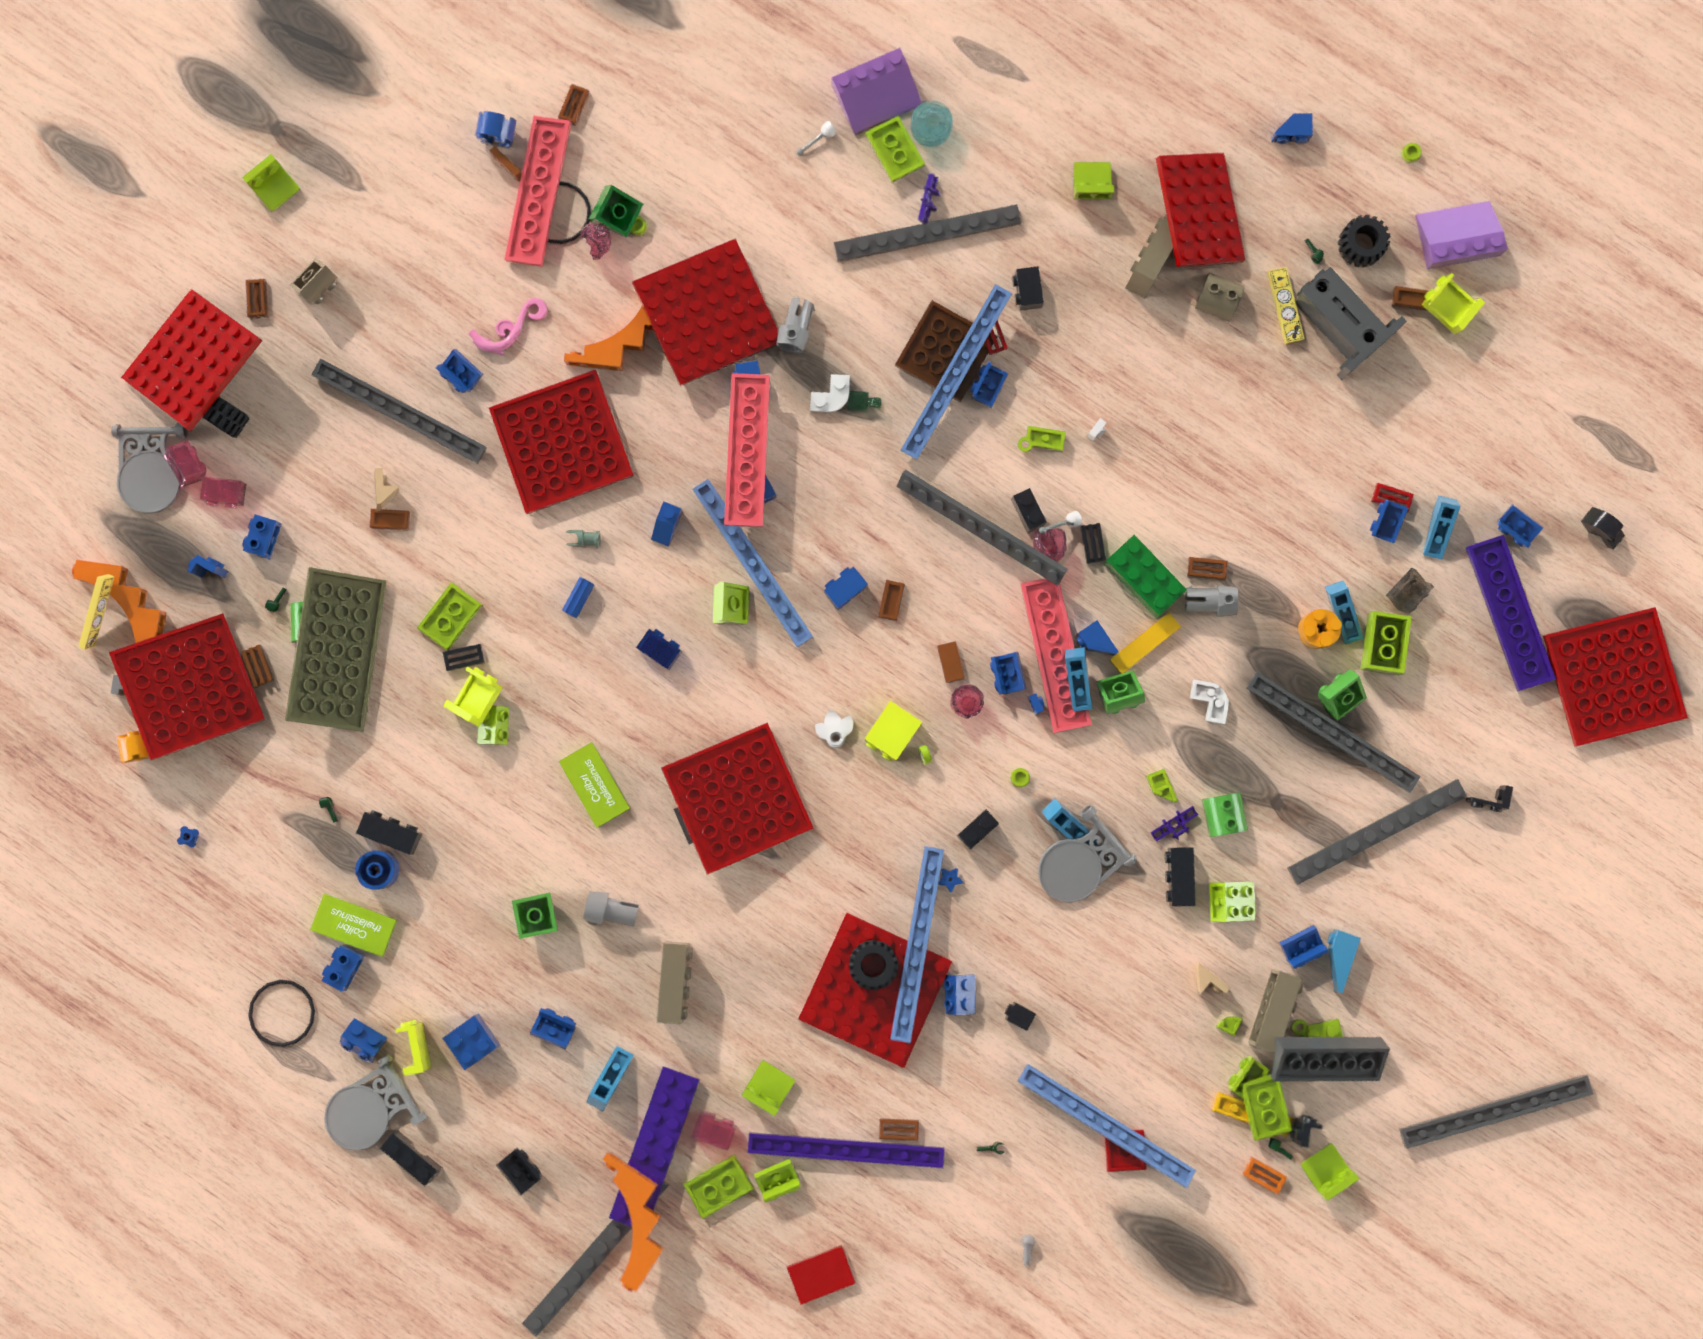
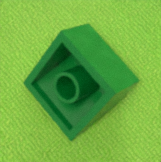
(616, 210)

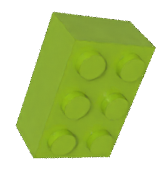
(1386, 643)

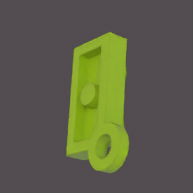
(1043, 439)
(1322, 1029)

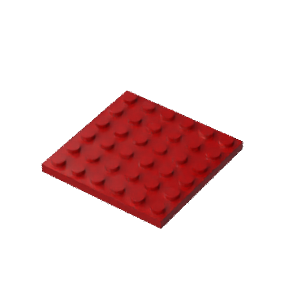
(707, 312)
(191, 359)
(561, 441)
(1615, 676)
(186, 686)
(737, 798)
(865, 1015)

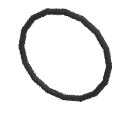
(587, 218)
(251, 1012)

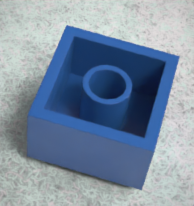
(471, 1041)

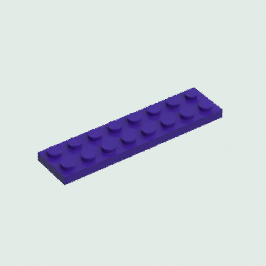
(1510, 613)
(659, 1134)

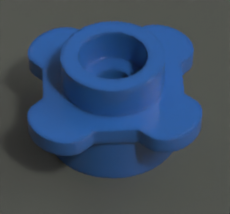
(193, 833)

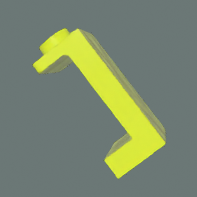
(1451, 304)
(475, 697)
(892, 731)
(418, 1047)

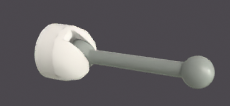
(826, 131)
(1072, 519)

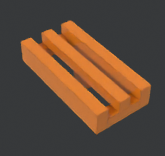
(1250, 1167)

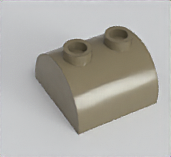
(314, 282)
(1219, 297)

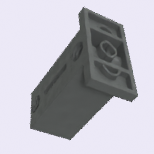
(1344, 318)

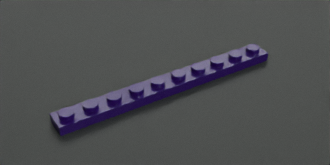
(846, 1150)

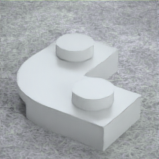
(835, 399)
(1215, 697)

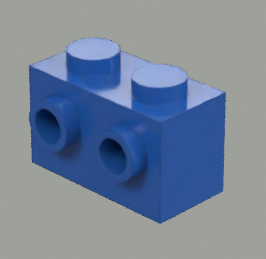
(261, 536)
(342, 968)

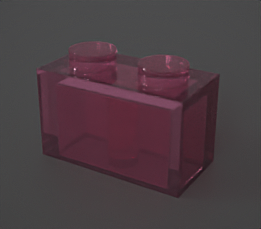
(185, 463)
(223, 491)
(714, 1130)

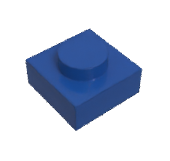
(1036, 703)

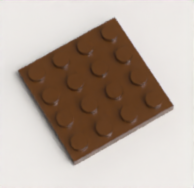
(935, 345)

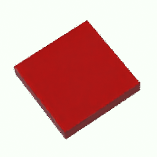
(1120, 1160)

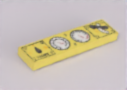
(1285, 305)
(96, 611)

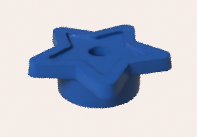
(955, 879)

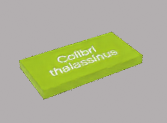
(594, 785)
(353, 925)

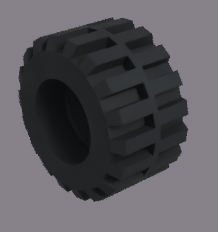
(1374, 230)
(226, 417)
(885, 977)

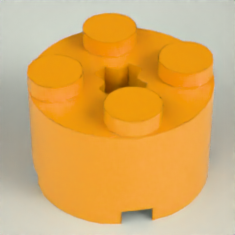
(1329, 625)
(131, 747)

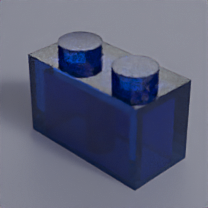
(659, 649)

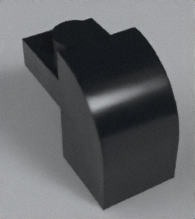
(1604, 525)

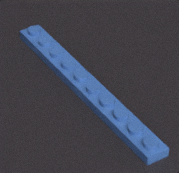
(956, 371)
(754, 565)
(917, 944)
(1106, 1126)

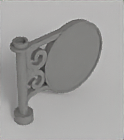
(146, 477)
(1073, 869)
(360, 1114)

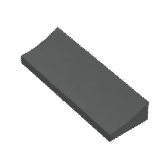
(1329, 1058)

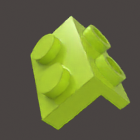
(494, 727)
(1248, 1070)
(777, 1180)

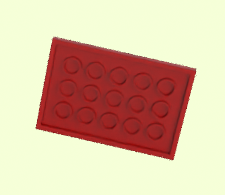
(1200, 209)

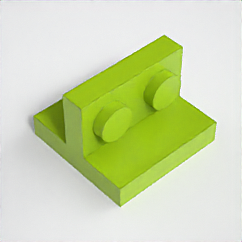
(730, 603)

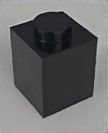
(1019, 1015)

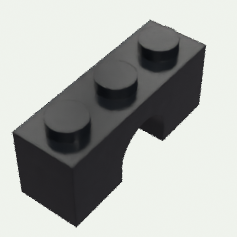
(401, 1151)

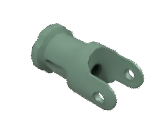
(586, 538)

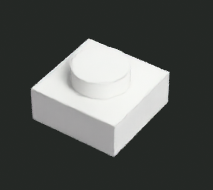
(1097, 430)

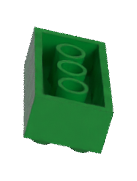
(1145, 576)

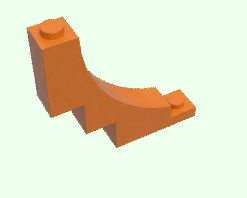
(610, 352)
(144, 621)
(637, 1191)

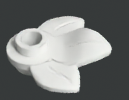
(834, 726)

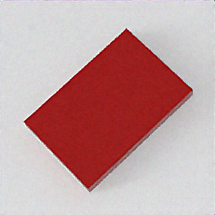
(821, 1274)

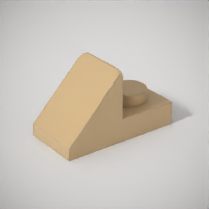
(383, 493)
(1204, 977)

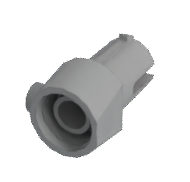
(794, 334)
(1220, 600)
(602, 908)

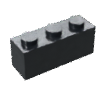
(389, 832)
(1180, 876)

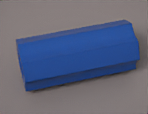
(578, 597)

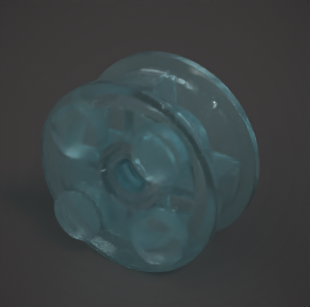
(934, 113)

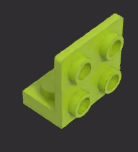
(1092, 181)
(271, 183)
(1232, 901)
(768, 1087)
(1328, 1172)

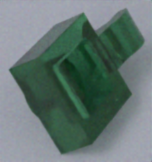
(860, 401)

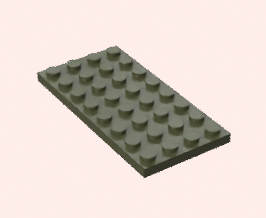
(335, 650)

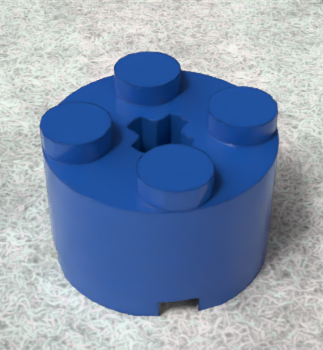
(495, 128)
(369, 877)

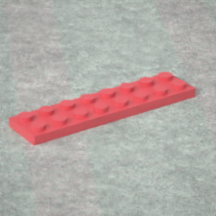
(537, 191)
(747, 450)
(1050, 639)

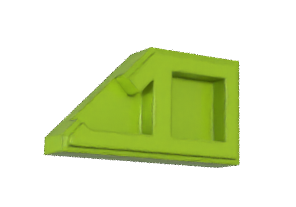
(1161, 785)

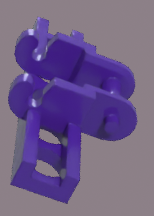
(927, 205)
(1171, 829)

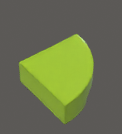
(1230, 1024)

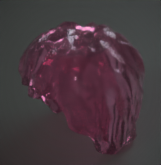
(598, 238)
(1051, 543)
(967, 701)

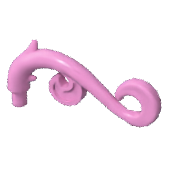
(504, 325)

